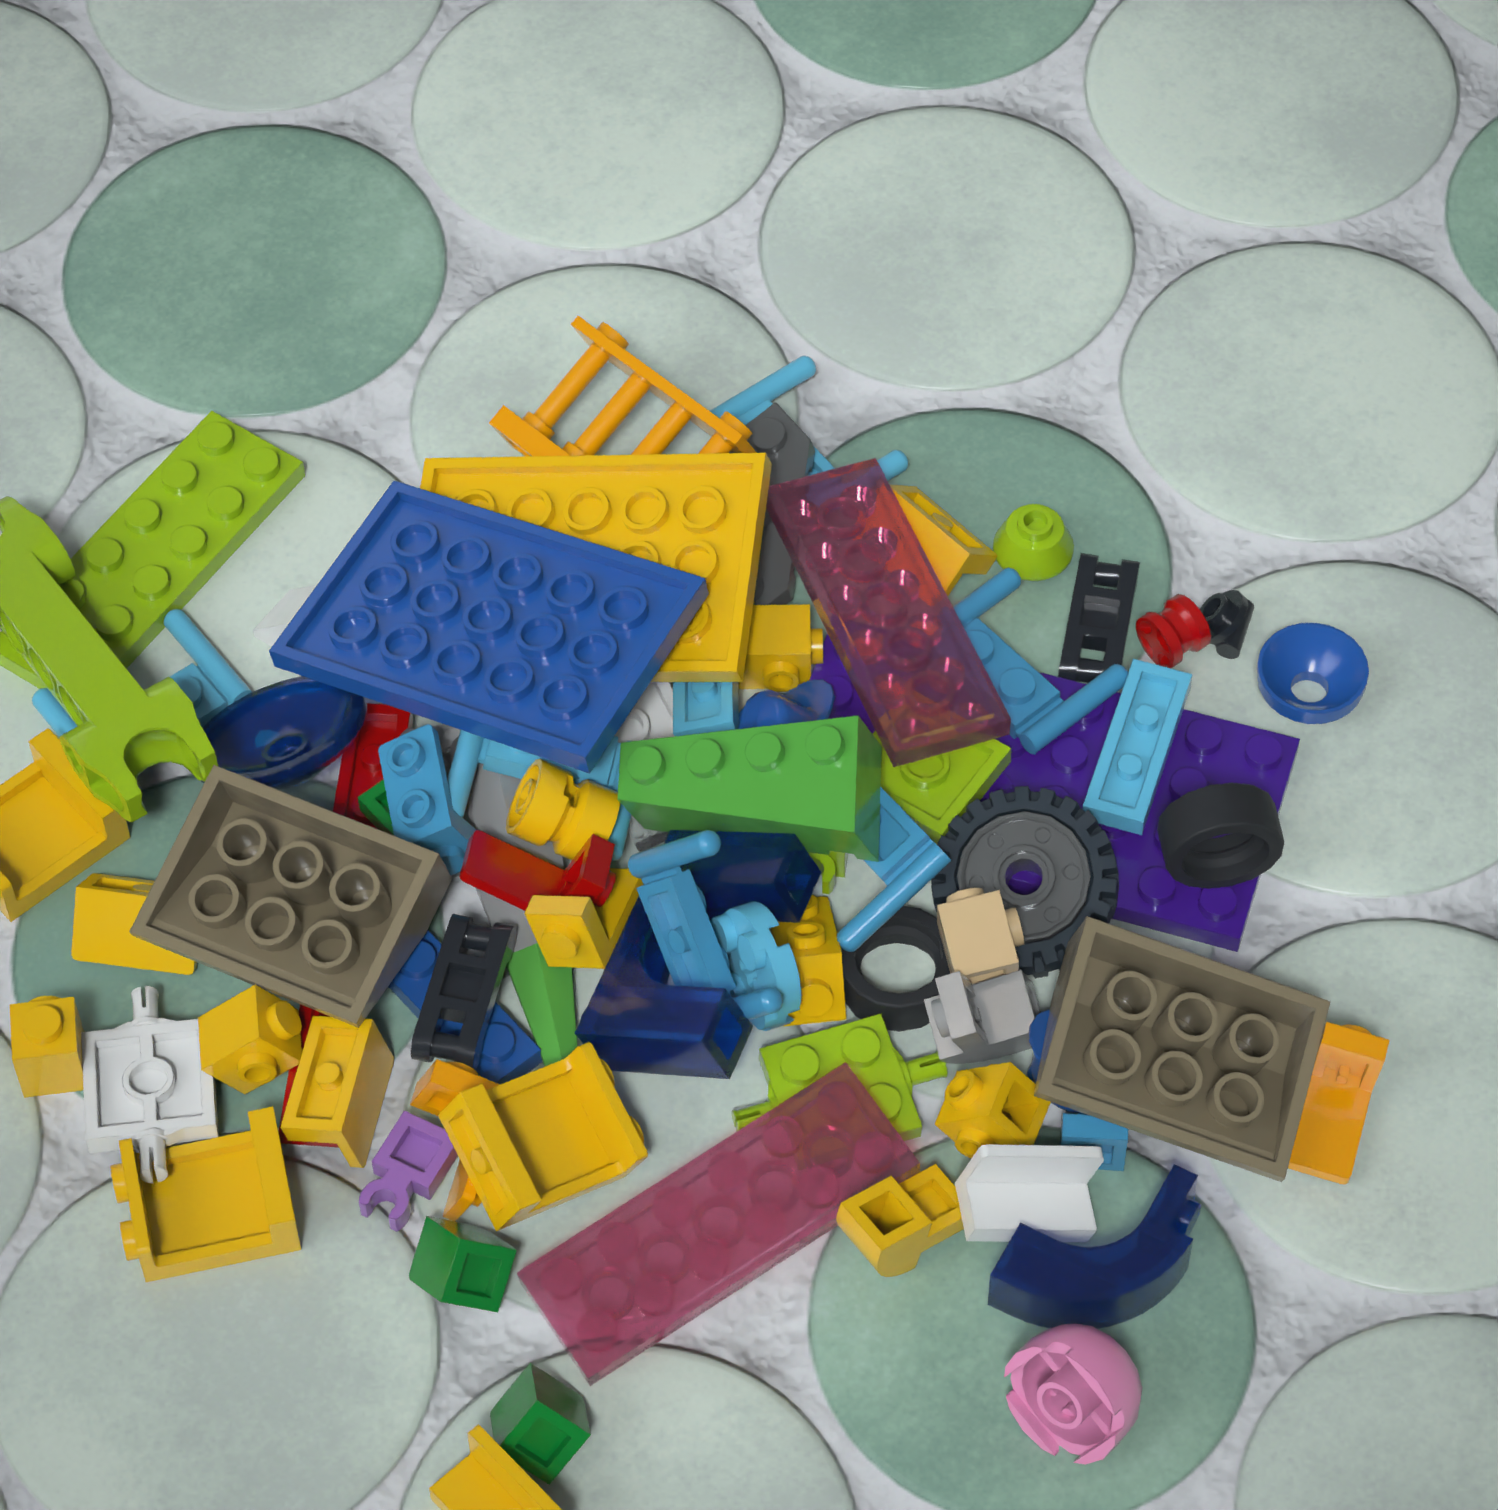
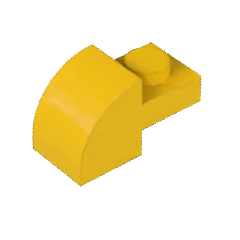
(901, 1220)

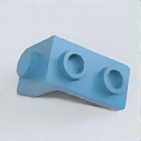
(421, 796)

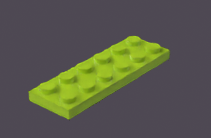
(172, 536)

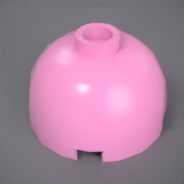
(1074, 1391)

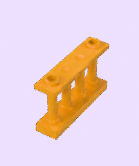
(533, 432)

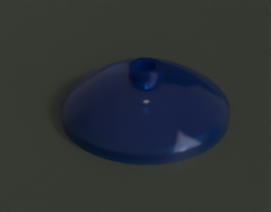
(286, 731)

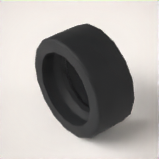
(1215, 811)
(901, 1010)

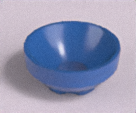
(1317, 655)

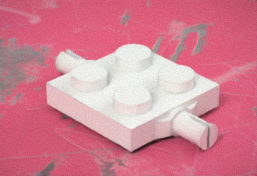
(146, 1086)

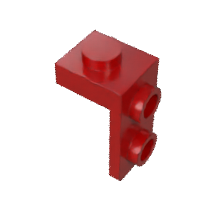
(517, 875)

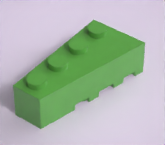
(767, 779)

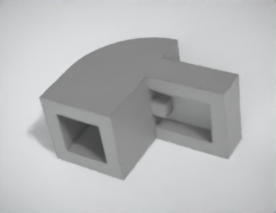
(981, 1018)

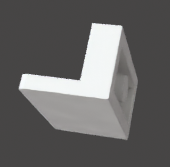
(1028, 1186)

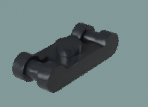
(1098, 616)
(462, 991)

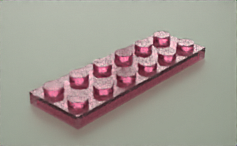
(886, 613)
(715, 1224)

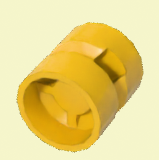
(558, 811)

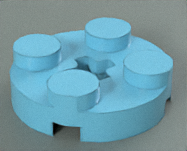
(757, 960)

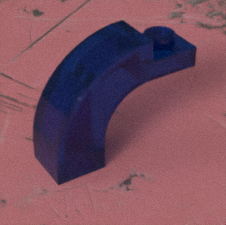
(1103, 1284)

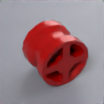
(1173, 631)

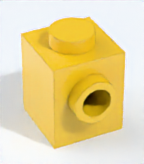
(781, 648)
(250, 1039)
(47, 1045)

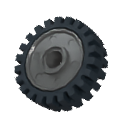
(1040, 836)

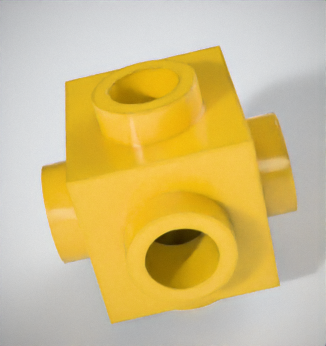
(991, 1107)

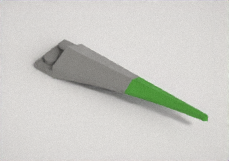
(542, 990)

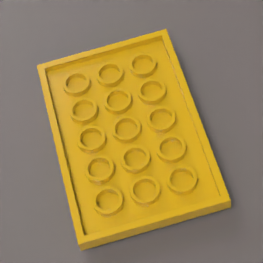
(664, 508)

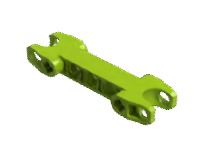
(116, 720)

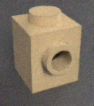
(979, 934)

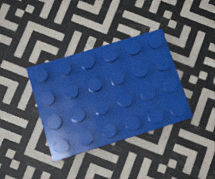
(490, 625)

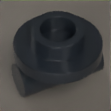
(1228, 621)

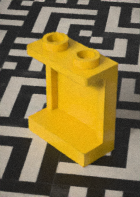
(50, 828)
(544, 1137)
(215, 1209)

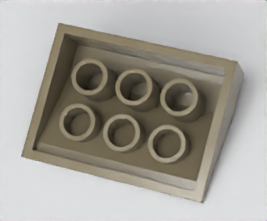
(292, 897)
(1180, 1048)

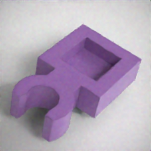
(408, 1162)

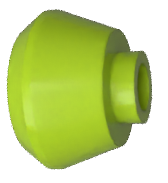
(1034, 543)

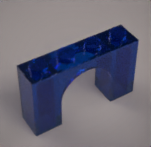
(692, 1030)

